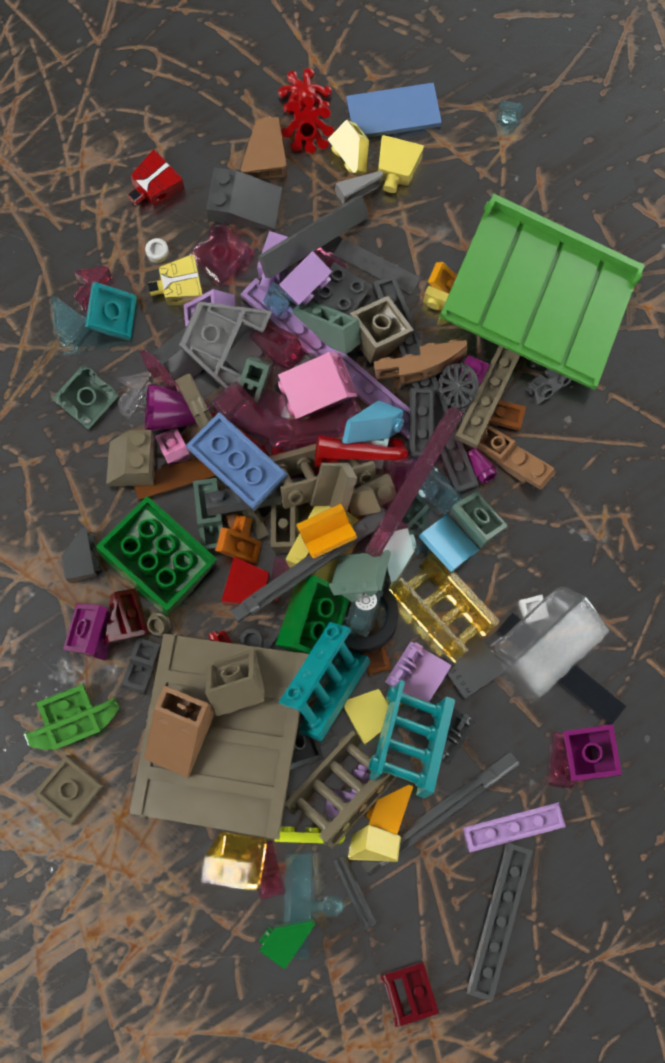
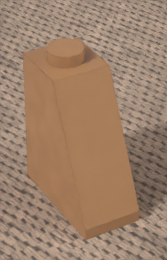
(265, 151)

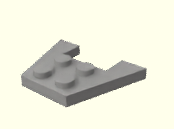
(213, 332)

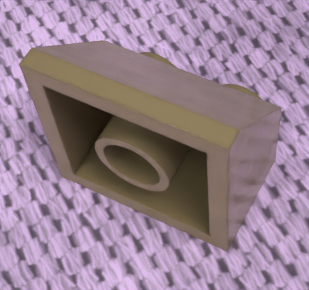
(381, 328)
(132, 459)
(234, 683)

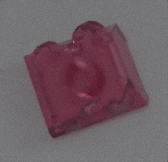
(222, 252)

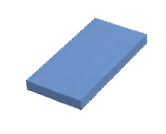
(395, 110)
(236, 461)

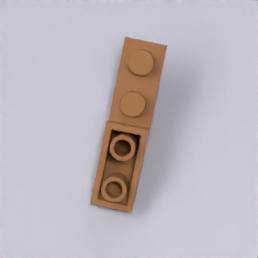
(430, 362)
(513, 459)

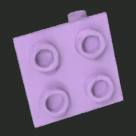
(420, 671)

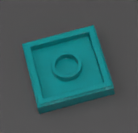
(111, 311)

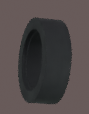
(383, 636)

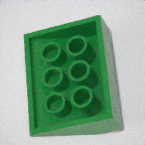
(156, 556)

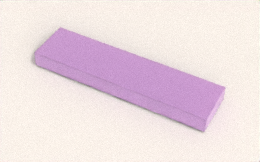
(514, 827)

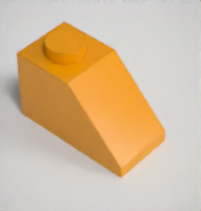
(389, 810)

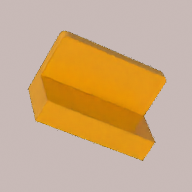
(326, 531)

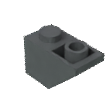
(79, 558)

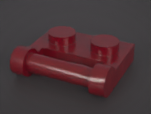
(417, 991)

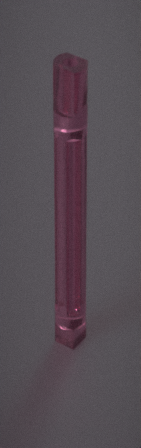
(413, 482)

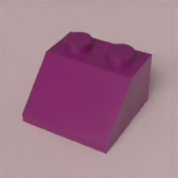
(592, 753)

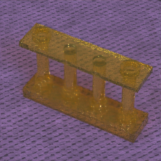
(458, 593)

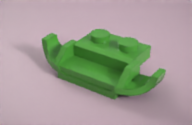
(70, 718)

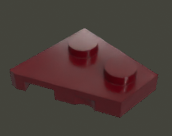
(124, 617)

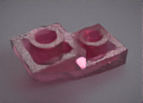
(559, 769)
(271, 879)

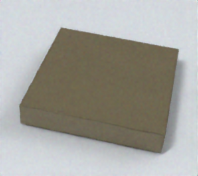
(68, 790)

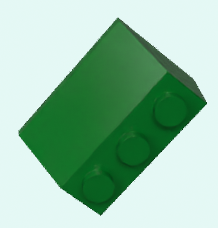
(309, 614)

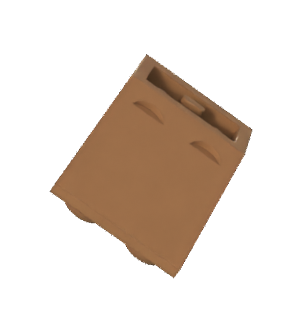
(178, 731)

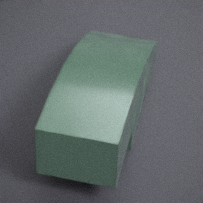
(208, 525)

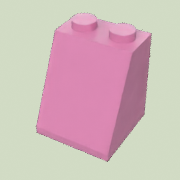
(317, 385)

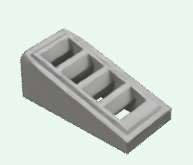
(358, 186)

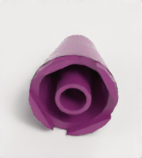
(166, 409)

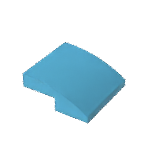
(449, 543)

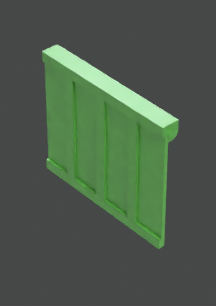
(542, 291)

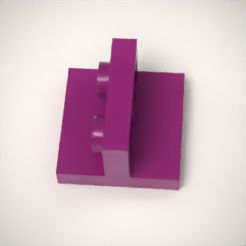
(88, 631)

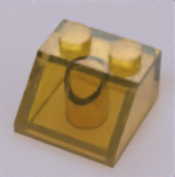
(235, 861)

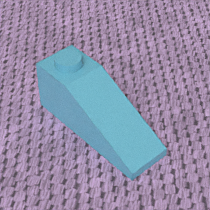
(373, 423)

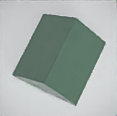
(477, 519)

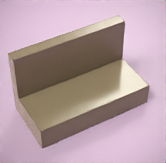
(334, 485)

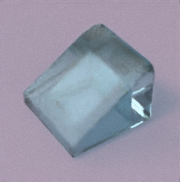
(276, 300)

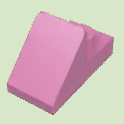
(173, 446)

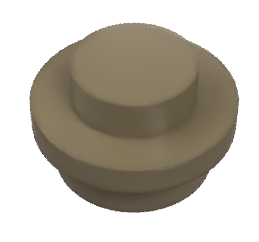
(159, 623)

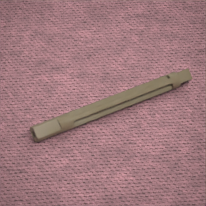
(203, 417)

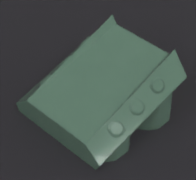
(85, 396)
(359, 575)

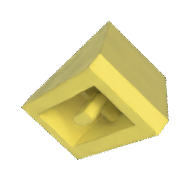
(374, 845)

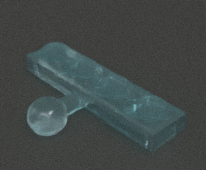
(298, 896)

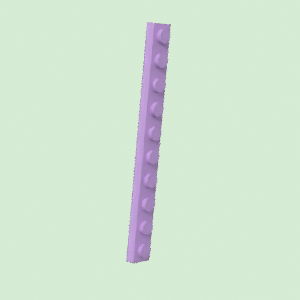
(366, 386)

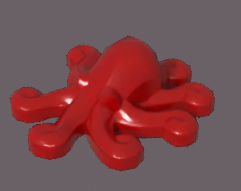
(302, 88)
(307, 125)

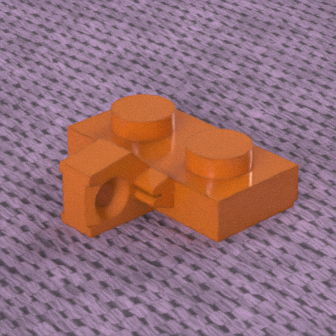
(238, 541)

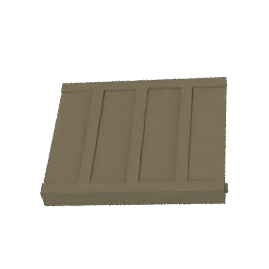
(245, 756)

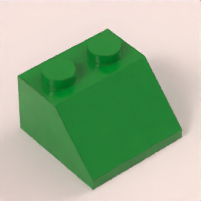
(284, 940)

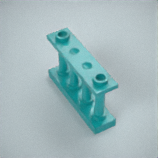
(338, 689)
(435, 734)

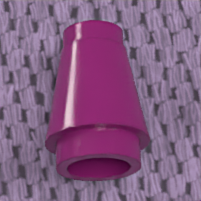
(483, 468)

